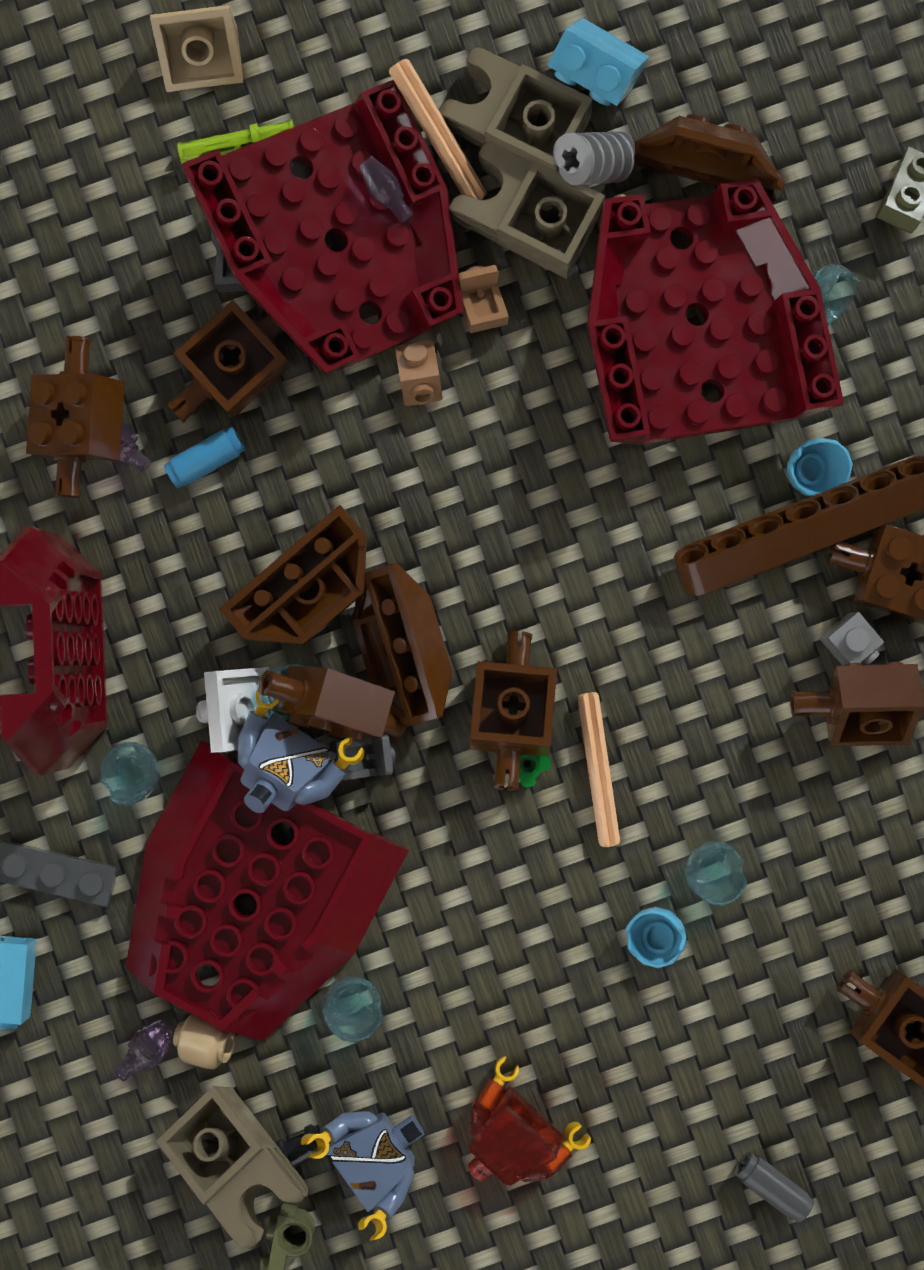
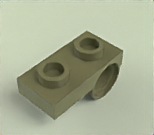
(905, 197)
(283, 1244)

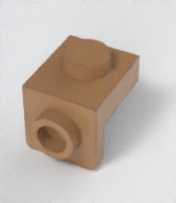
(482, 298)
(418, 373)

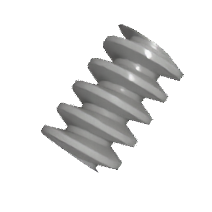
(594, 157)

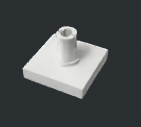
(228, 704)

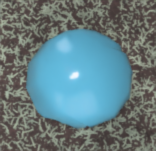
(818, 466)
(656, 937)

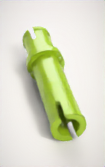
(231, 141)

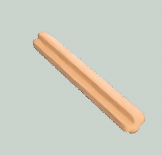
(436, 130)
(598, 769)

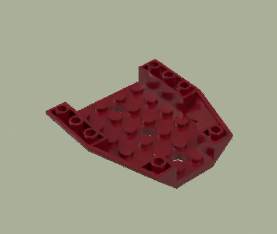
(277, 228)
(761, 308)
(68, 665)
(308, 893)

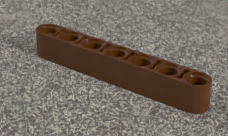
(802, 527)

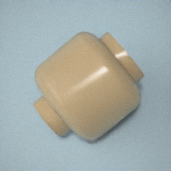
(203, 1043)

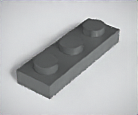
(57, 873)

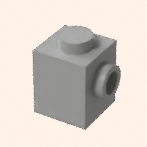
(852, 640)

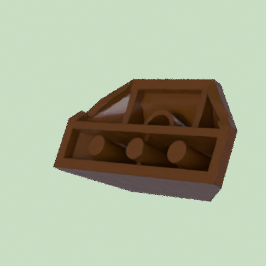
(708, 153)
(304, 584)
(403, 644)

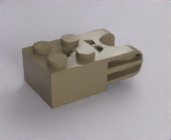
(515, 107)
(527, 199)
(238, 1170)

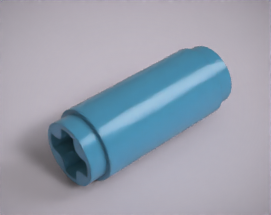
(204, 457)

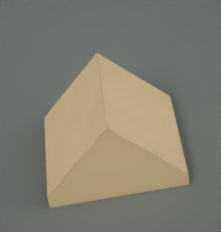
(198, 48)

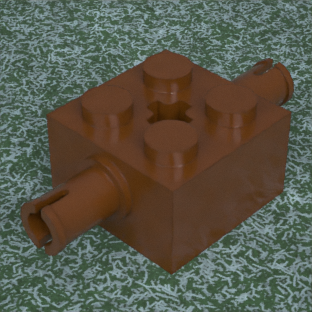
(212, 376)
(74, 417)
(880, 568)
(333, 703)
(867, 704)
(506, 734)
(885, 1019)

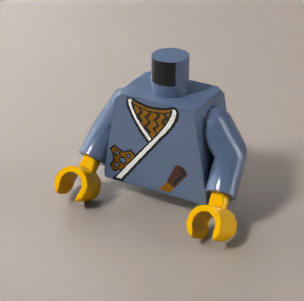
(285, 763)
(371, 1160)

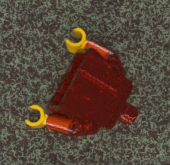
(514, 1137)

